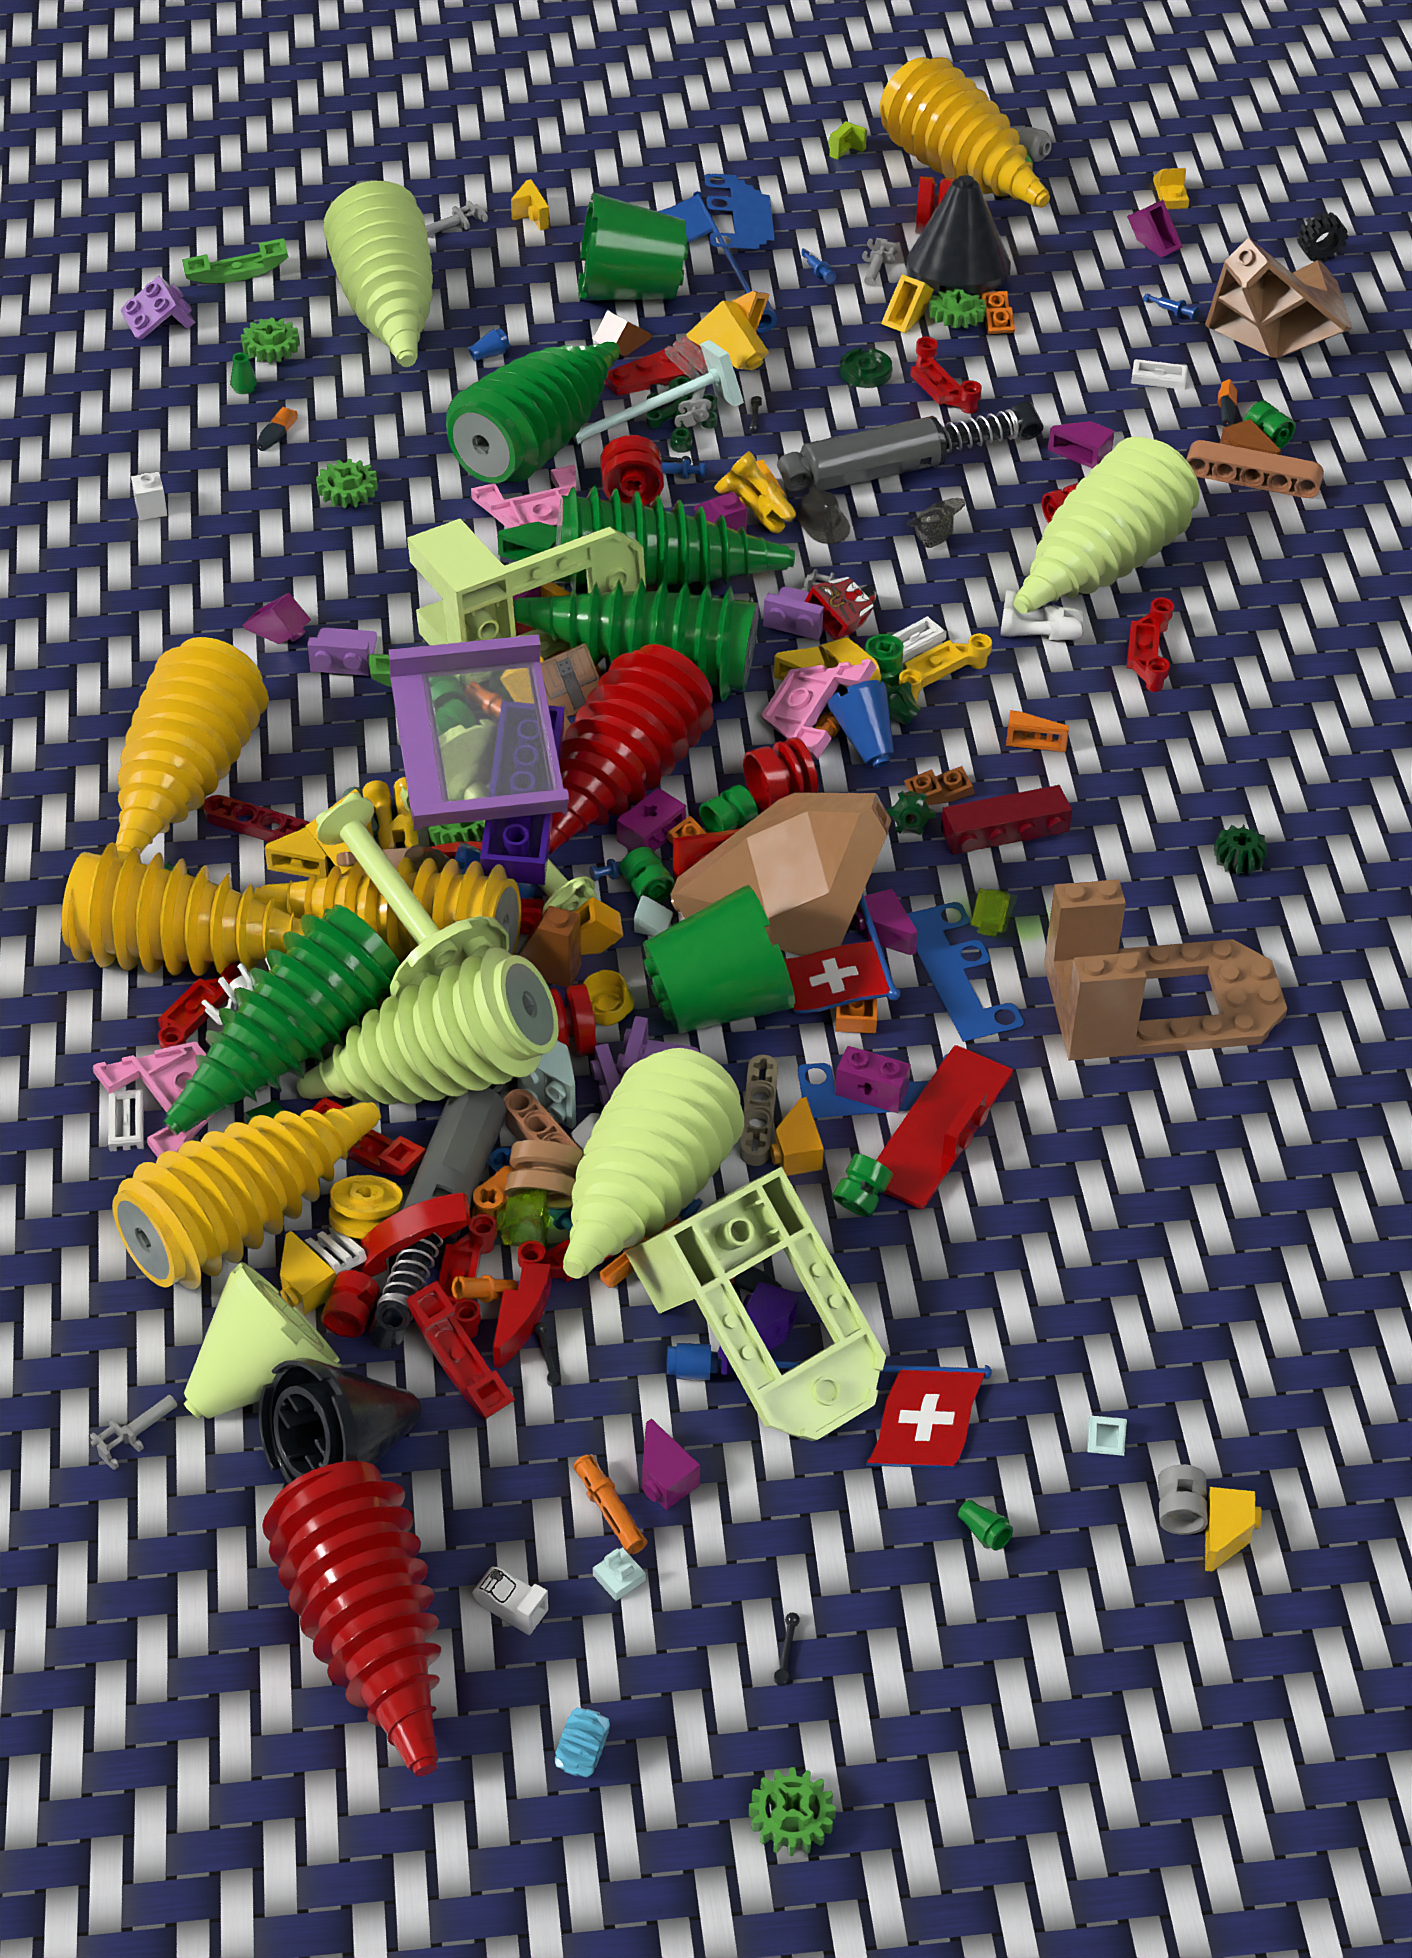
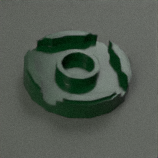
(866, 368)

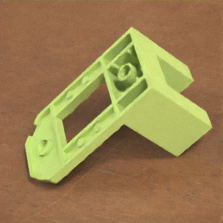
(480, 588)
(732, 1236)

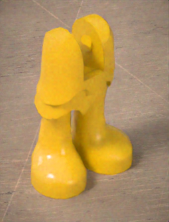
(764, 506)
(391, 830)

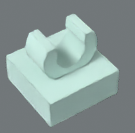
(619, 1573)

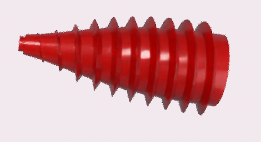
(630, 735)
(361, 1597)

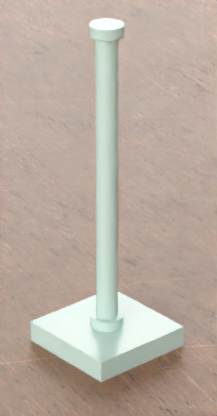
(720, 375)

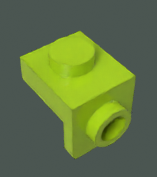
(847, 137)

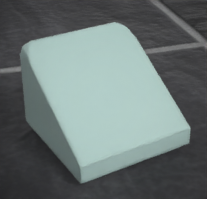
(651, 917)
(1106, 1435)

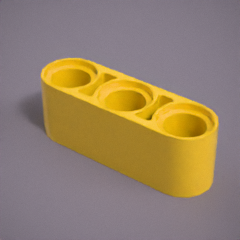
(846, 651)

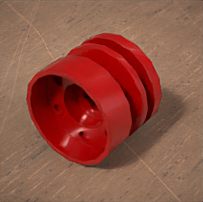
(779, 772)

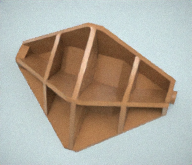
(1273, 308)
(802, 860)

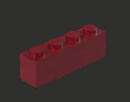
(1006, 819)

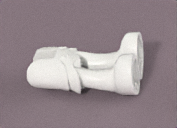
(1052, 620)

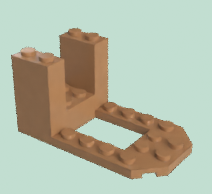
(1103, 987)

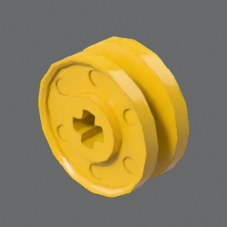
(362, 1204)

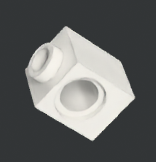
(149, 495)

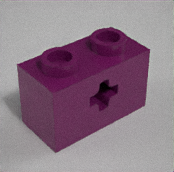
(650, 821)
(872, 1079)

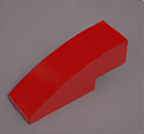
(521, 1311)

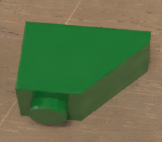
(526, 540)

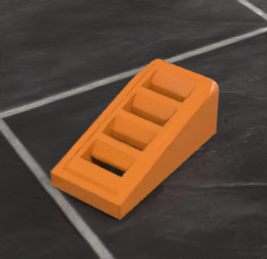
(1023, 724)

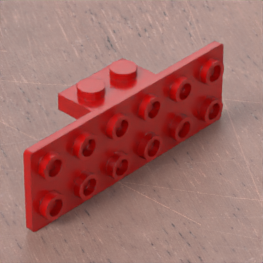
(941, 1124)

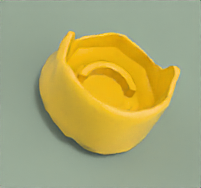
(609, 996)

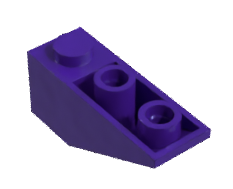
(773, 1315)

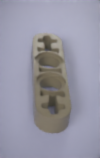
(759, 1109)

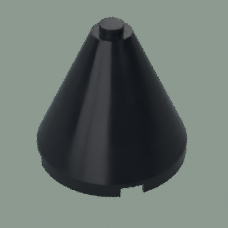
(960, 244)
(330, 1416)

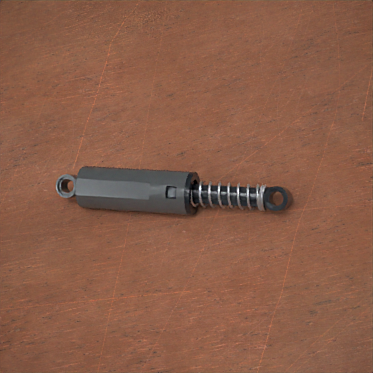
(898, 448)
(450, 1166)

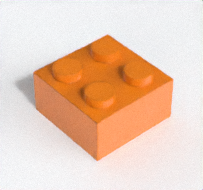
(857, 1017)

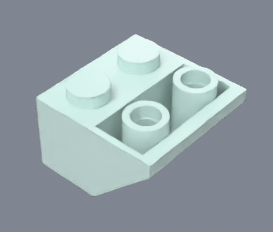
(554, 1085)

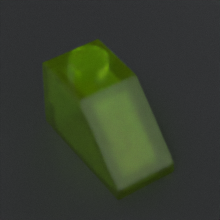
(993, 911)
(525, 1218)

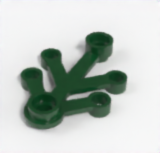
(681, 437)

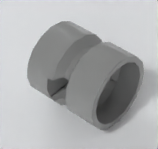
(1182, 1499)

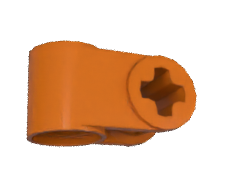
(491, 1195)

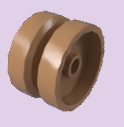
(544, 1167)

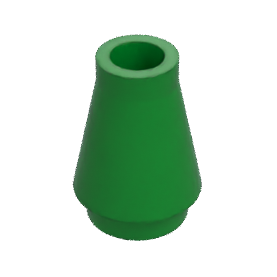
(242, 375)
(987, 1526)

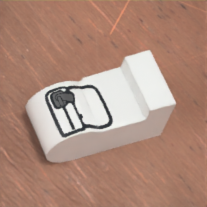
(512, 1599)

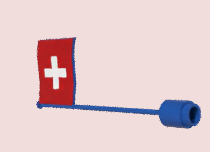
(841, 974)
(922, 1416)

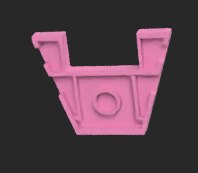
(529, 508)
(805, 695)
(165, 1077)

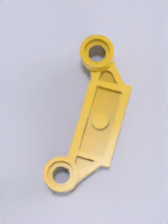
(944, 660)

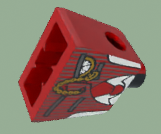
(844, 605)

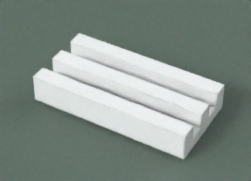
(1159, 374)
(920, 642)
(127, 1140)
(341, 1246)

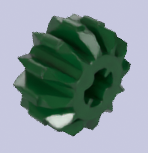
(1240, 849)

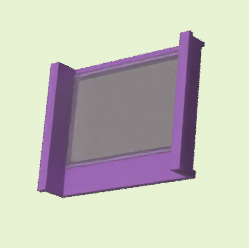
(475, 731)

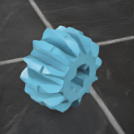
(582, 1742)

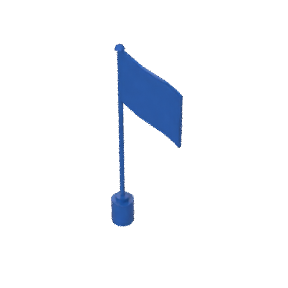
(701, 223)

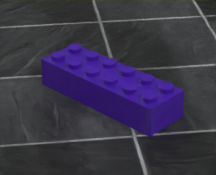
(522, 841)

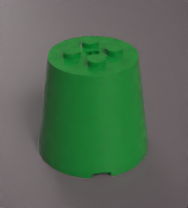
(631, 252)
(718, 965)

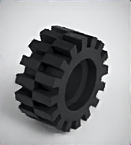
(1318, 227)

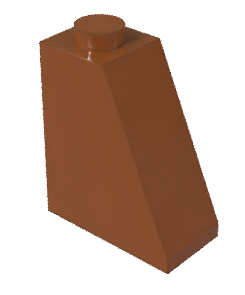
(555, 946)

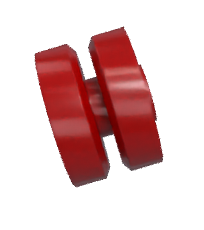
(928, 200)
(632, 466)
(576, 1019)

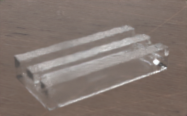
(691, 353)

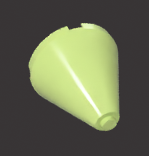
(245, 1342)

